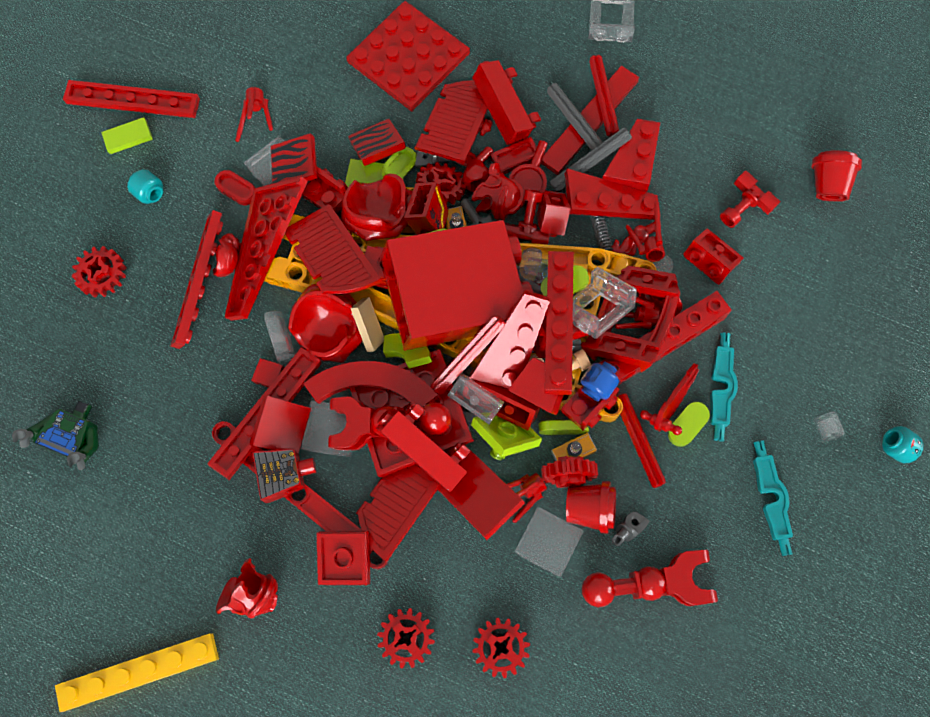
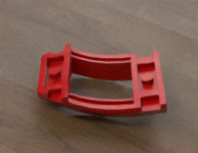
(631, 349)

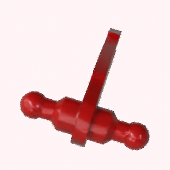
(661, 420)

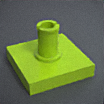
(505, 437)

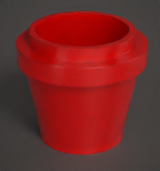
(835, 174)
(592, 506)

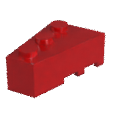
(635, 159)

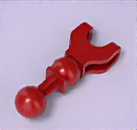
(363, 422)
(653, 583)

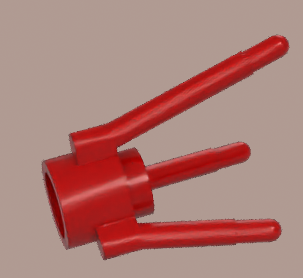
(253, 102)
(653, 245)
(645, 315)
(532, 487)

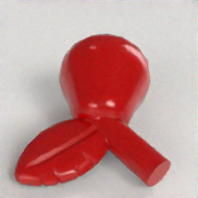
(475, 170)

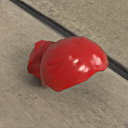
(226, 255)

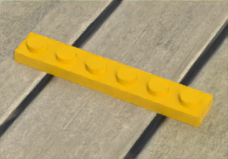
(136, 672)

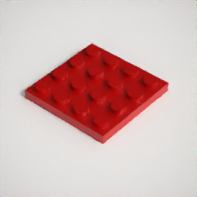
(408, 55)
(385, 454)

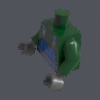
(65, 434)

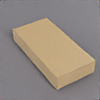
(367, 324)

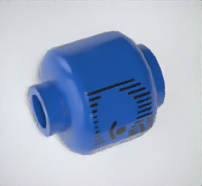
(600, 381)

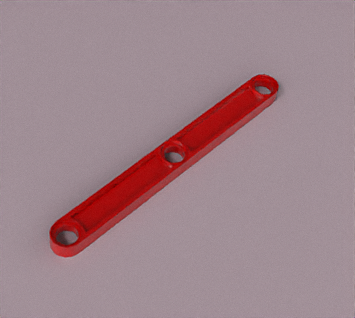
(312, 505)

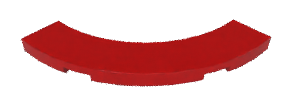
(373, 375)

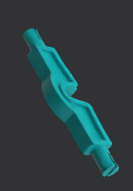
(721, 399)
(775, 511)

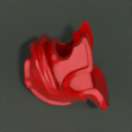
(504, 194)
(249, 593)

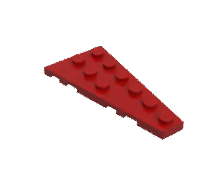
(264, 230)

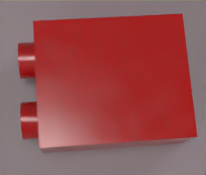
(452, 281)

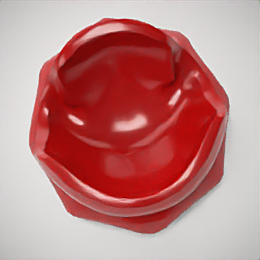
(376, 208)
(325, 324)

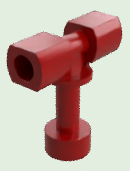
(752, 197)
(527, 229)

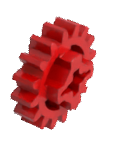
(447, 179)
(99, 272)
(569, 471)
(413, 648)
(510, 655)

